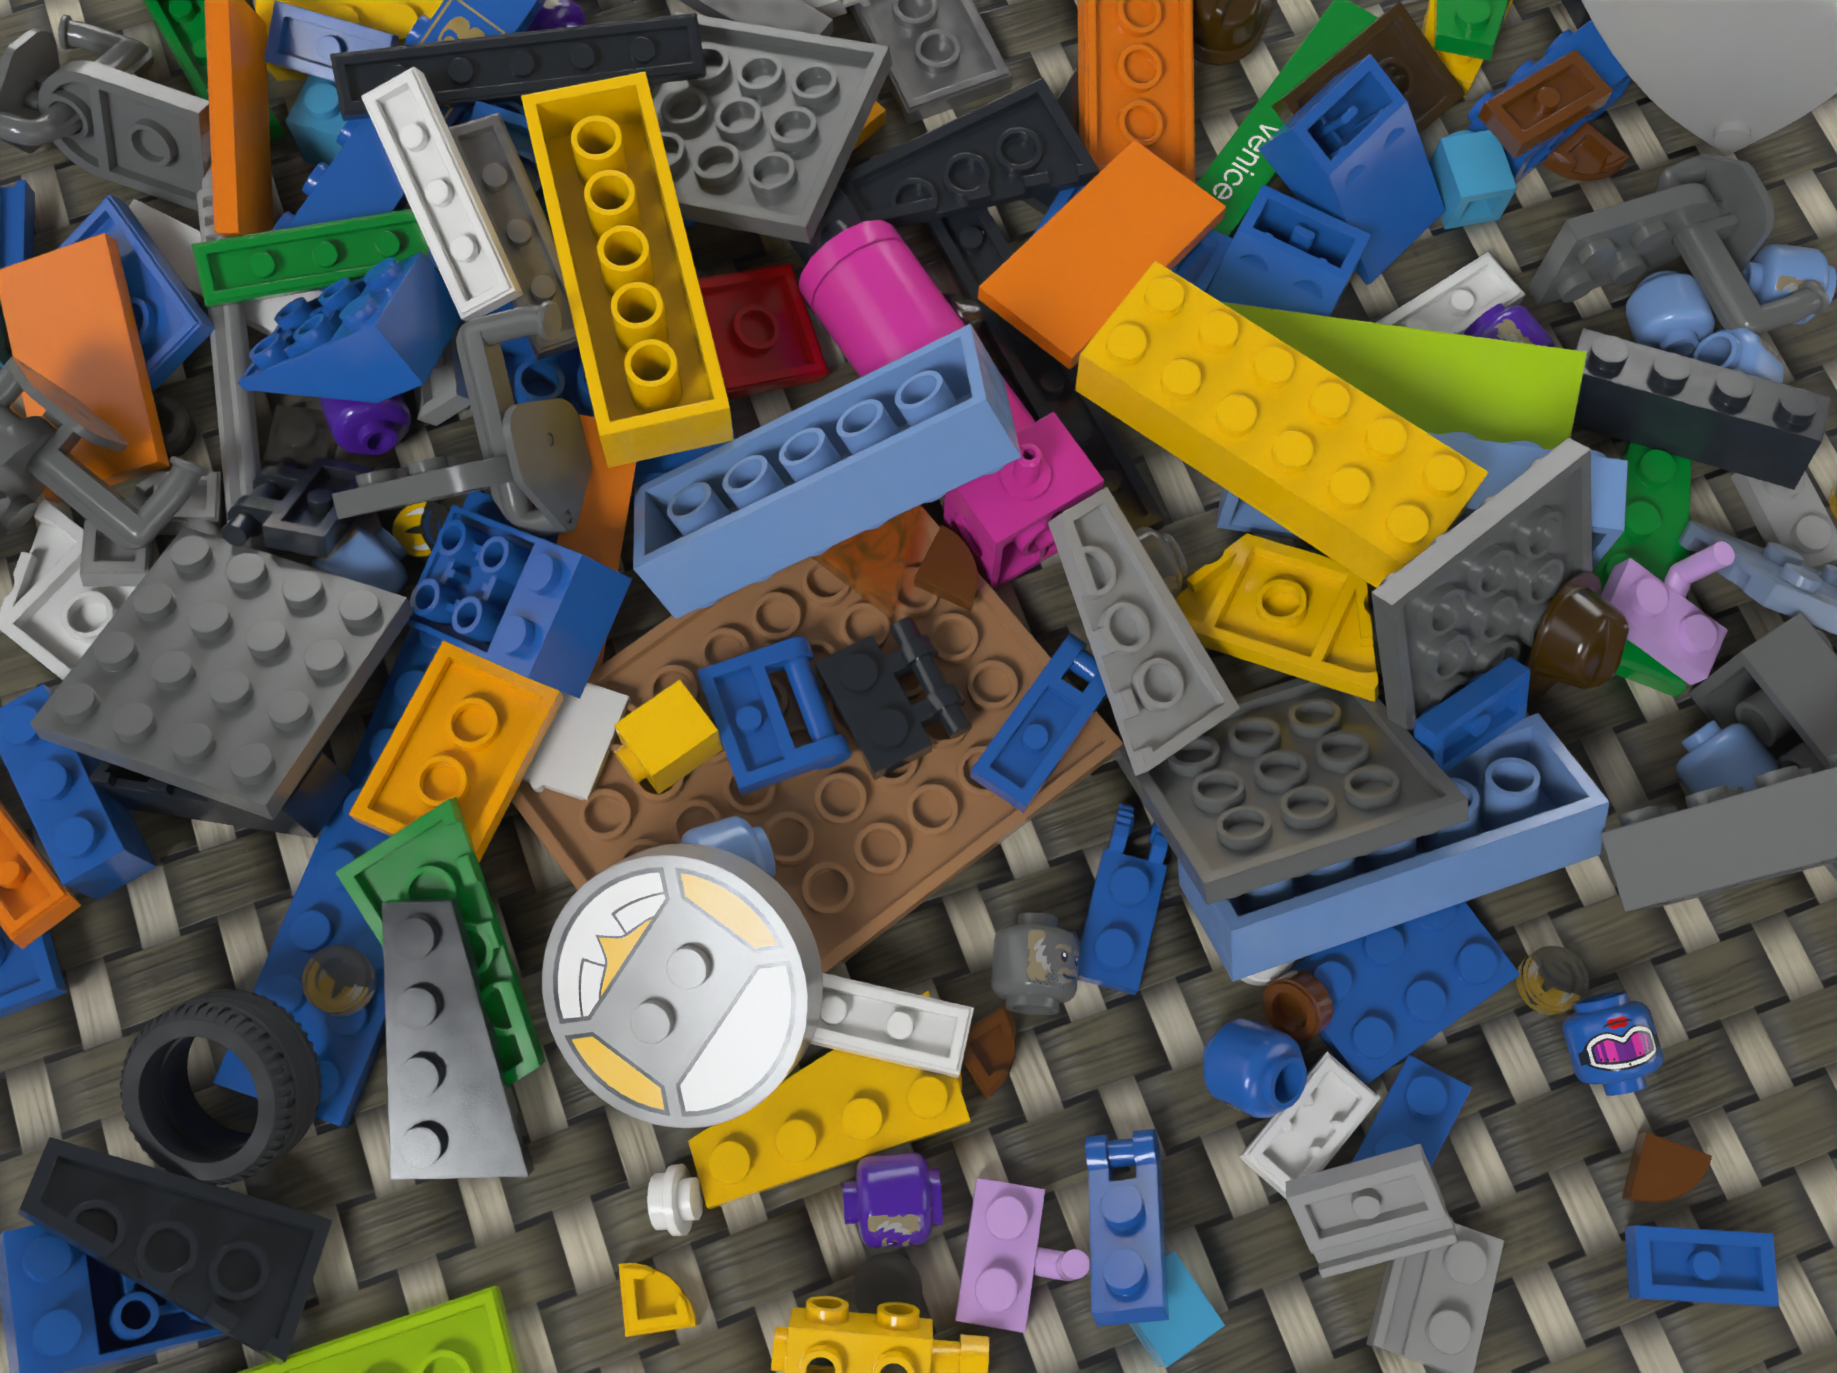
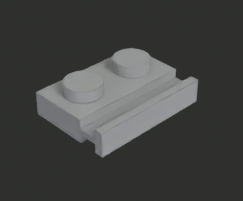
(1371, 1211)
(1438, 1302)

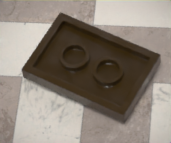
(1403, 56)

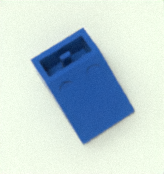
(1361, 162)
(1288, 257)
(359, 336)
(517, 600)
(78, 1313)

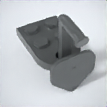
(105, 111)
(1703, 210)
(526, 448)
(38, 456)

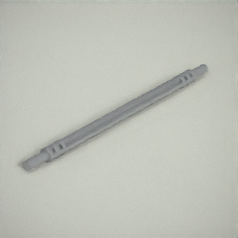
(230, 361)

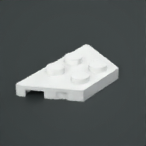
(48, 605)

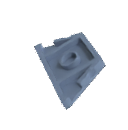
(1774, 576)

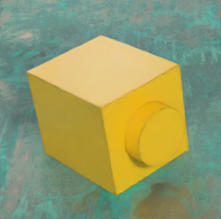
(666, 738)

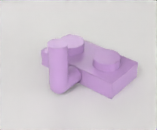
(1662, 618)
(1005, 1256)

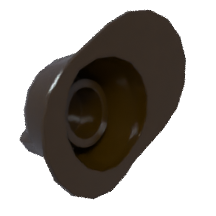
(1227, 29)
(1577, 639)

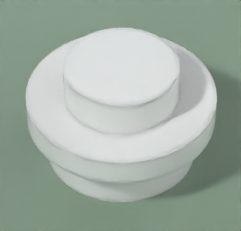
(674, 1200)

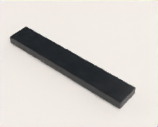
(527, 62)

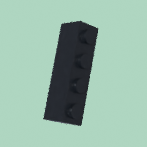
(1698, 410)

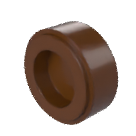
(1298, 1005)

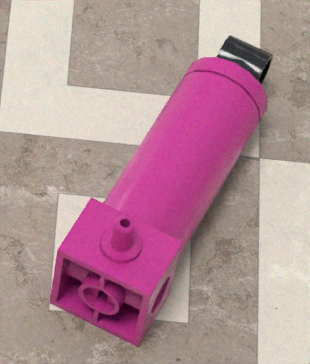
(887, 306)

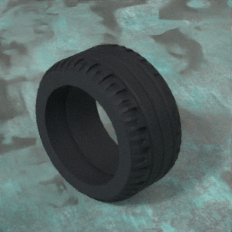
(173, 1123)

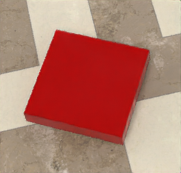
(761, 331)

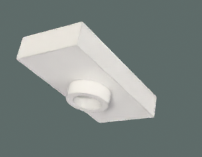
(1314, 1128)

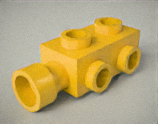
(871, 1341)

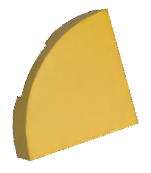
(653, 1301)

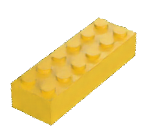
(627, 270)
(1275, 427)

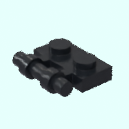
(295, 506)
(875, 706)

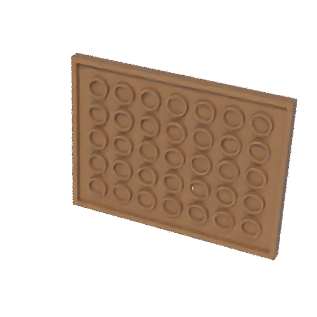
(841, 843)

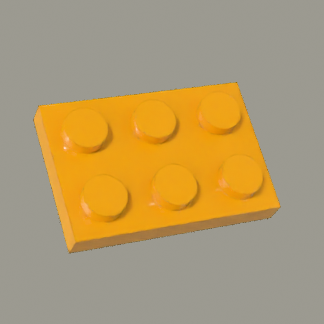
(459, 737)

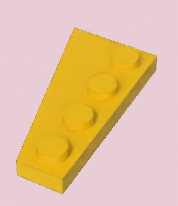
(822, 1120)

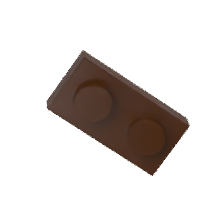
(1544, 103)

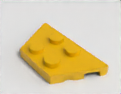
(1286, 614)

